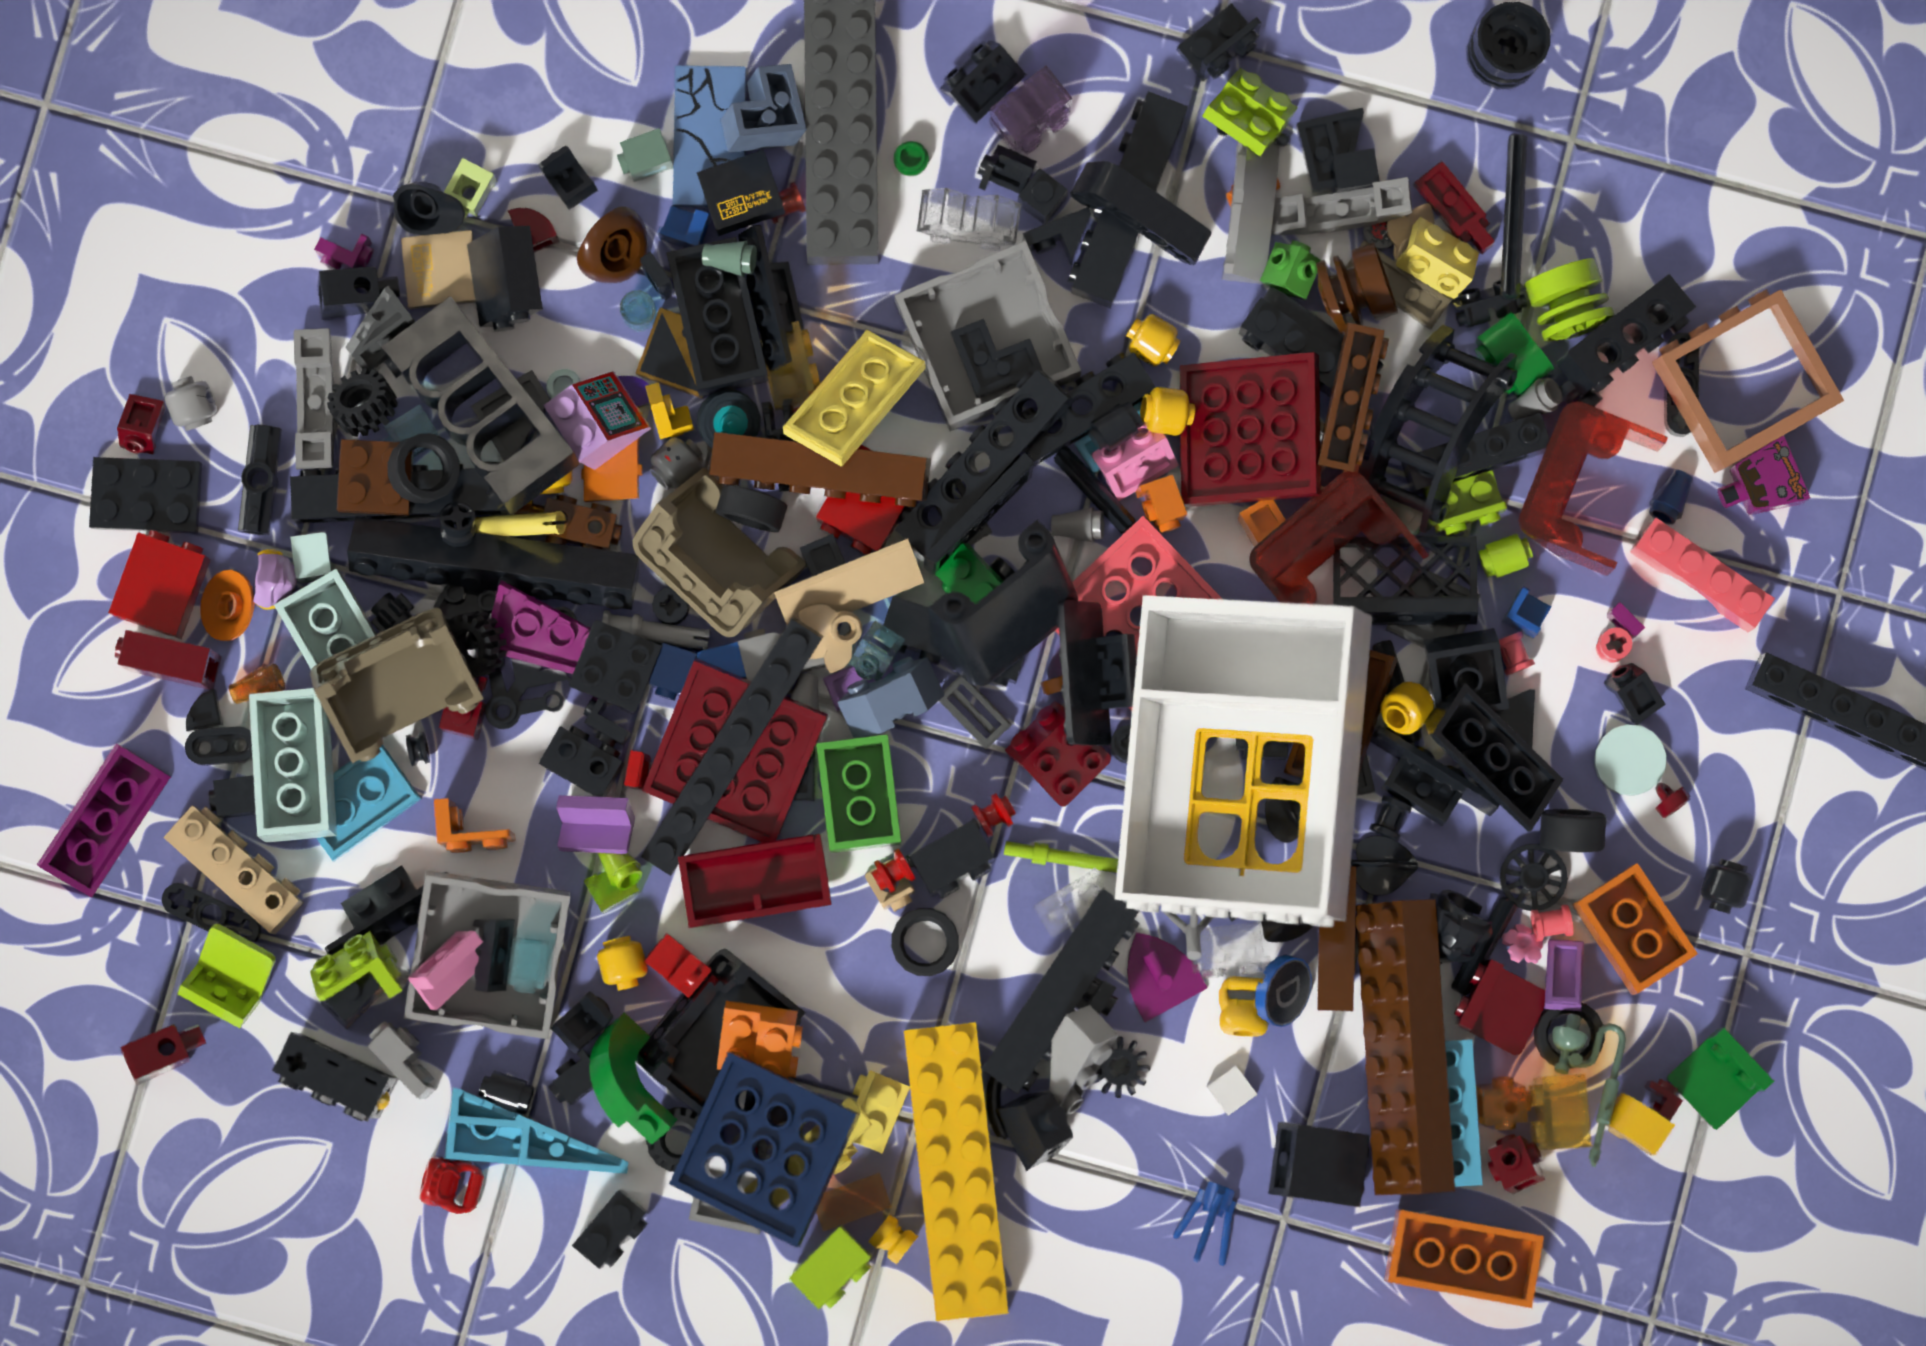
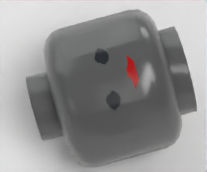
(675, 462)

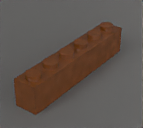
(793, 464)

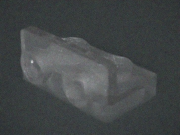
(1070, 903)

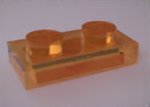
(853, 1202)

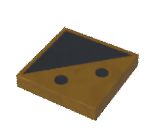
(667, 355)

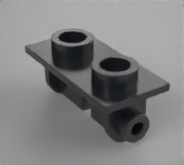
(1475, 305)

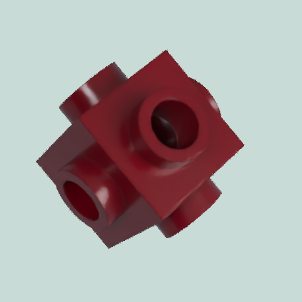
(1515, 1163)

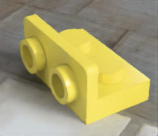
(881, 1102)

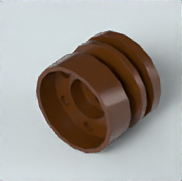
(1356, 287)

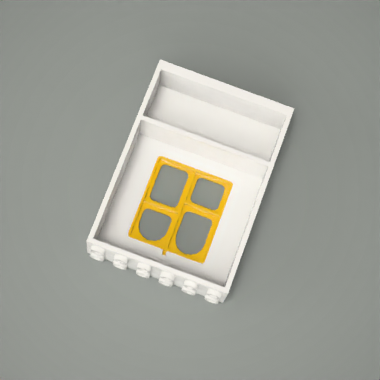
(1256, 678)

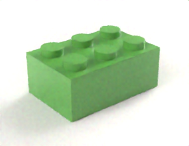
(858, 793)

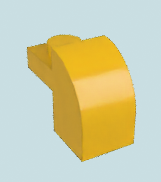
(1639, 1124)

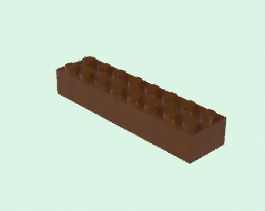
(1405, 1047)

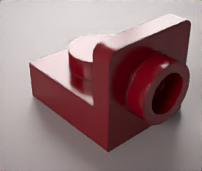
(140, 424)
(1670, 1101)

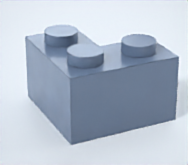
(770, 117)

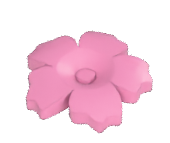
(1522, 944)

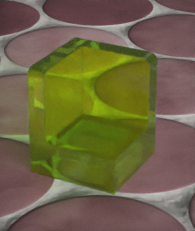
(606, 895)

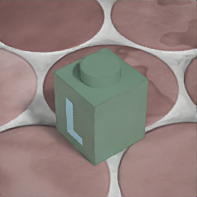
(644, 155)

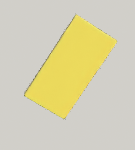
(854, 397)

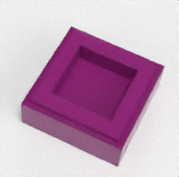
(1624, 619)

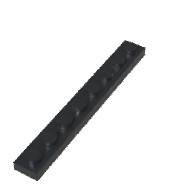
(732, 745)

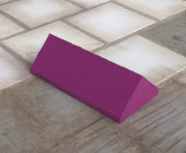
(103, 820)

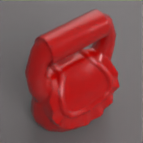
(441, 1183)

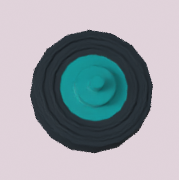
(728, 413)

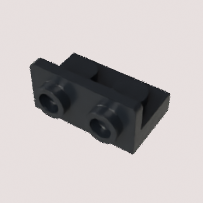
(982, 79)

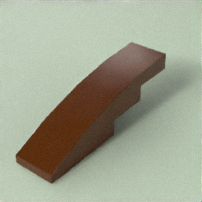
(1337, 958)

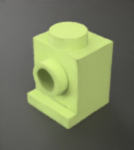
(471, 176)

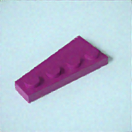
(537, 630)

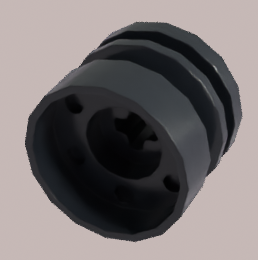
(1519, 29)

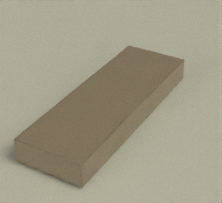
(1411, 294)

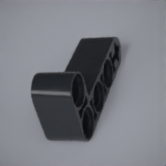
(1143, 209)

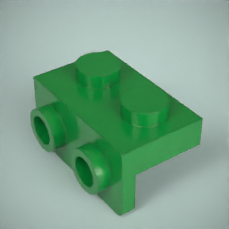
(968, 574)

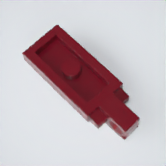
(1455, 206)

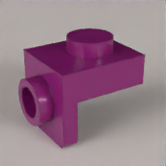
(335, 256)

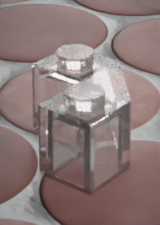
(977, 220)

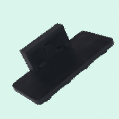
(1095, 672)

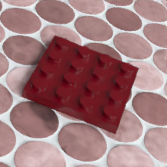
(1251, 430)
(770, 775)

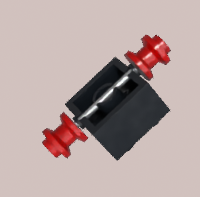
(950, 857)

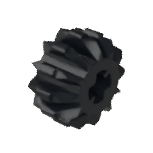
(1123, 1079)

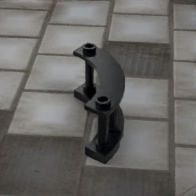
(1401, 408)

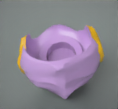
(273, 579)

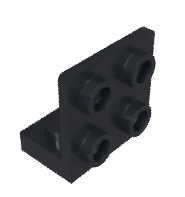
(1219, 42)
(615, 666)

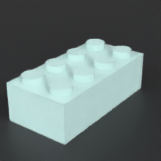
(325, 618)
(292, 766)

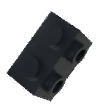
(582, 762)
(610, 1229)

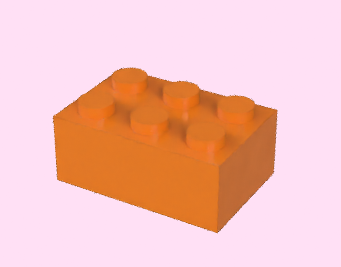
(1634, 929)

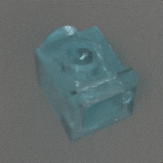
(871, 660)

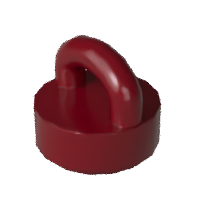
(1671, 800)

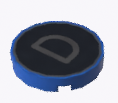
(1283, 991)

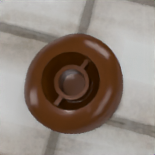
(614, 247)

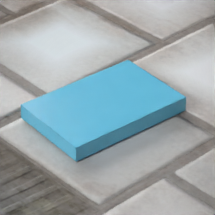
(366, 800)

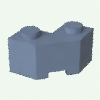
(904, 691)

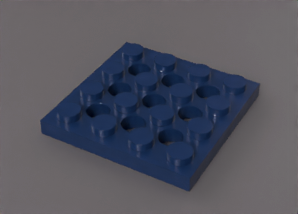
(708, 1141)

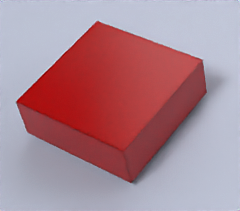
(637, 770)

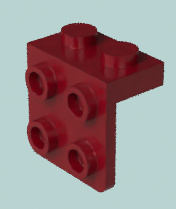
(1049, 758)
(1500, 1007)

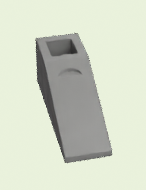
(1076, 1055)

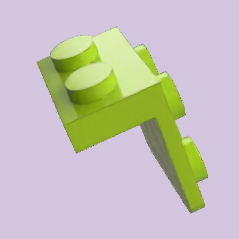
(353, 961)
(228, 976)

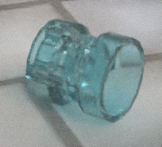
(638, 304)

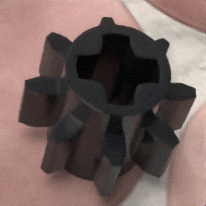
(391, 611)

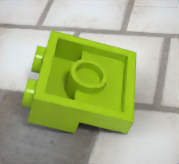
(1250, 111)

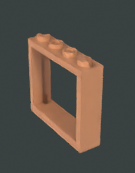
(1690, 407)

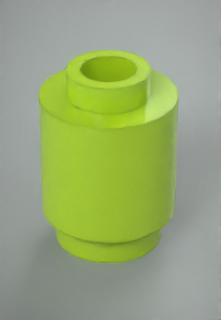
(1505, 556)

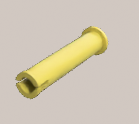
(521, 524)

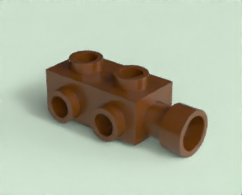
(578, 522)

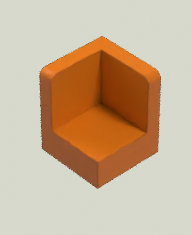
(1260, 520)

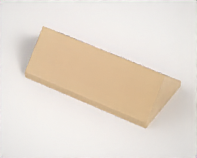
(855, 583)

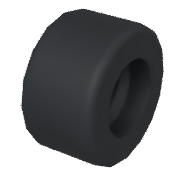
(1573, 830)

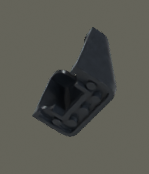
(1009, 620)
(687, 1038)

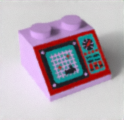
(597, 418)

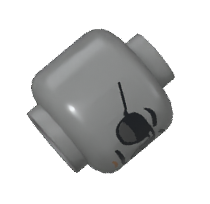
(190, 403)

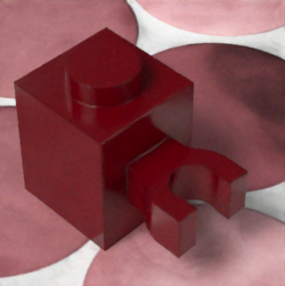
(468, 723)

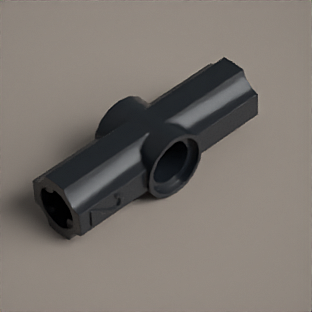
(261, 457)

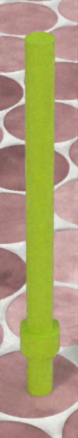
(1041, 853)

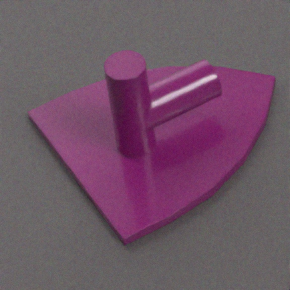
(1159, 976)

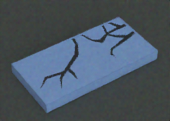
(699, 139)

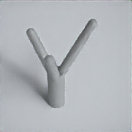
(1192, 932)

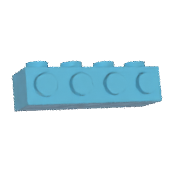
(1463, 1113)

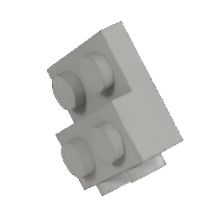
(397, 1052)

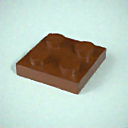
(365, 480)

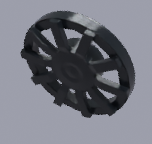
(1533, 877)

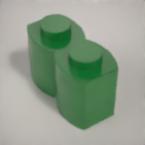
(1511, 337)

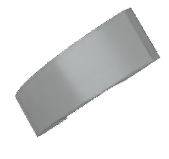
(1342, 210)
(314, 382)

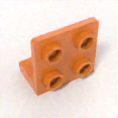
(450, 820)

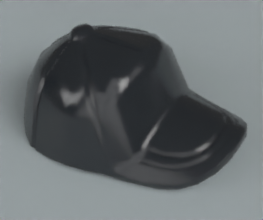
(426, 210)

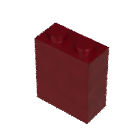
(168, 659)

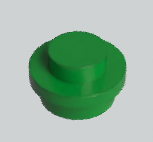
(911, 158)

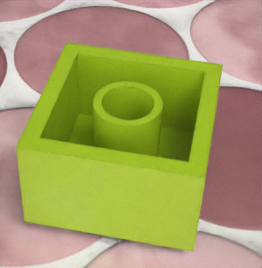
(830, 1268)

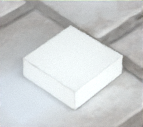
(1231, 1090)

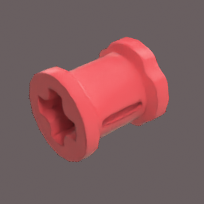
(1514, 653)
(1612, 655)
(1551, 922)

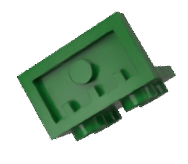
(1719, 1078)

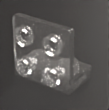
(1231, 948)

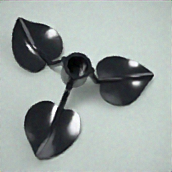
(1380, 870)

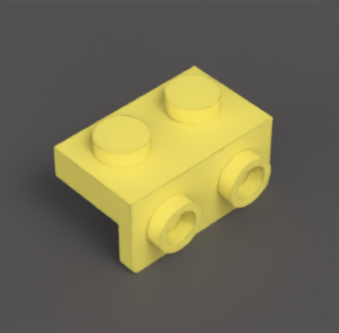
(1438, 259)

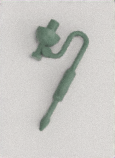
(1571, 1040)

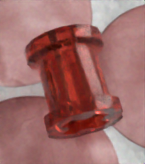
(791, 201)

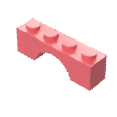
(1719, 584)

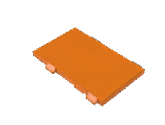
(615, 478)

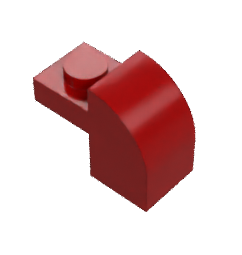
(677, 965)

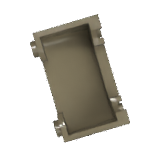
(711, 558)
(394, 682)

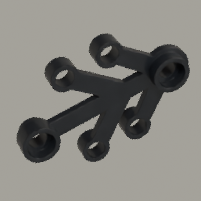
(526, 676)

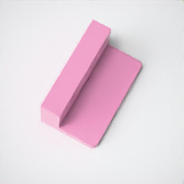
(447, 969)

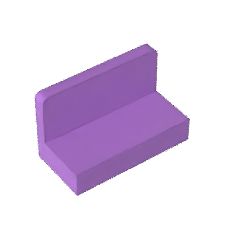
(595, 824)

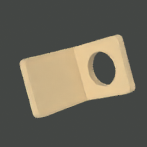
(895, 900)

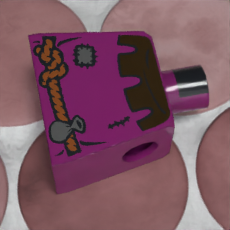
(1766, 481)

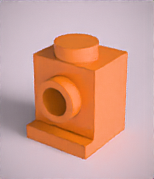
(1162, 503)

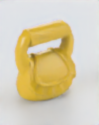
(1237, 1015)

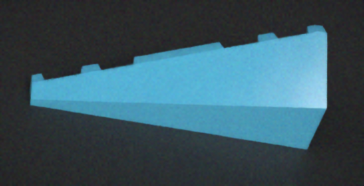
(495, 1135)

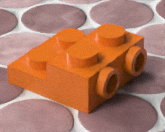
(761, 1036)

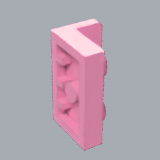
(1135, 462)

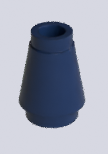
(1671, 498)

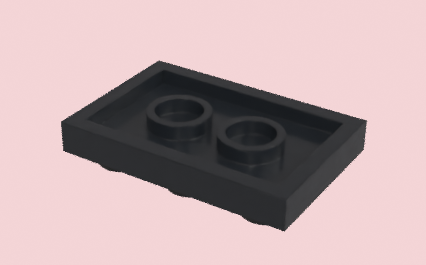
(145, 495)

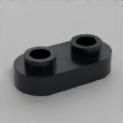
(222, 746)

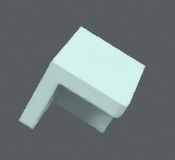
(311, 557)

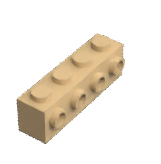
(234, 869)

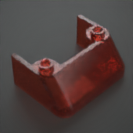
(1577, 432)
(1319, 531)

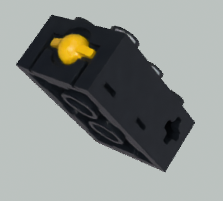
(334, 1077)

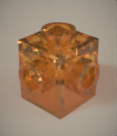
(1503, 1103)

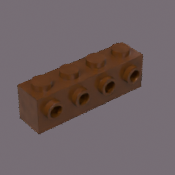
(1350, 397)

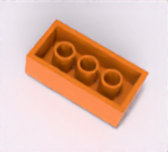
(1464, 1258)

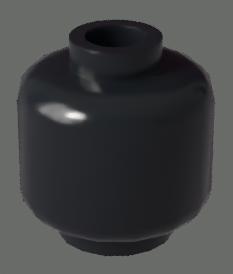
(1726, 885)

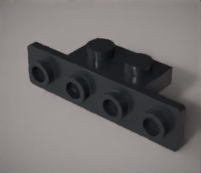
(773, 300)
(1427, 782)
(382, 908)

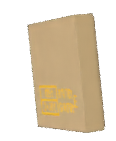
(437, 269)

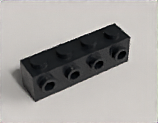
(1280, 335)

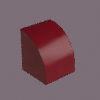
(542, 230)

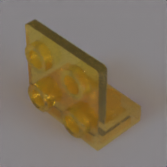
(798, 377)

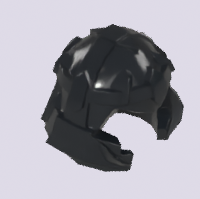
(1458, 926)

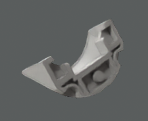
(1251, 214)

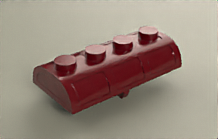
(754, 880)

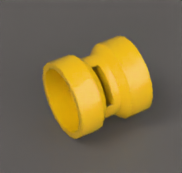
(893, 1239)

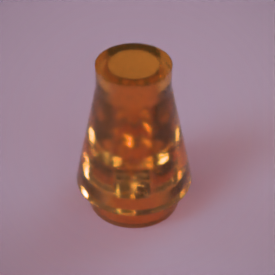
(261, 680)

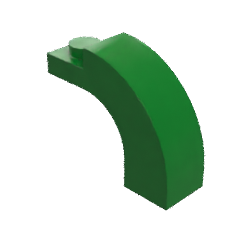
(618, 1084)

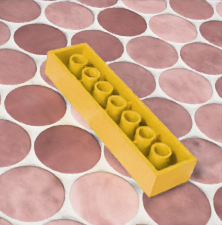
(956, 1172)

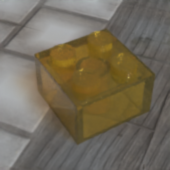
(1560, 1112)

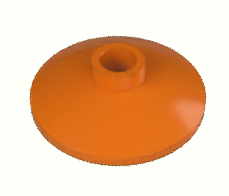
(227, 605)

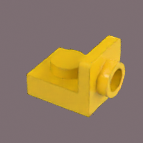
(669, 421)

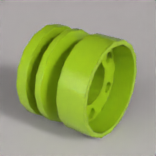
(1569, 300)

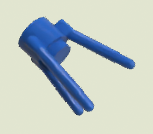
(1216, 1201)

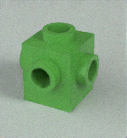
(1291, 269)

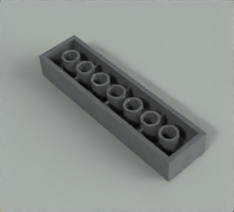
(841, 132)

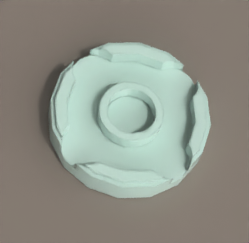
(1630, 760)

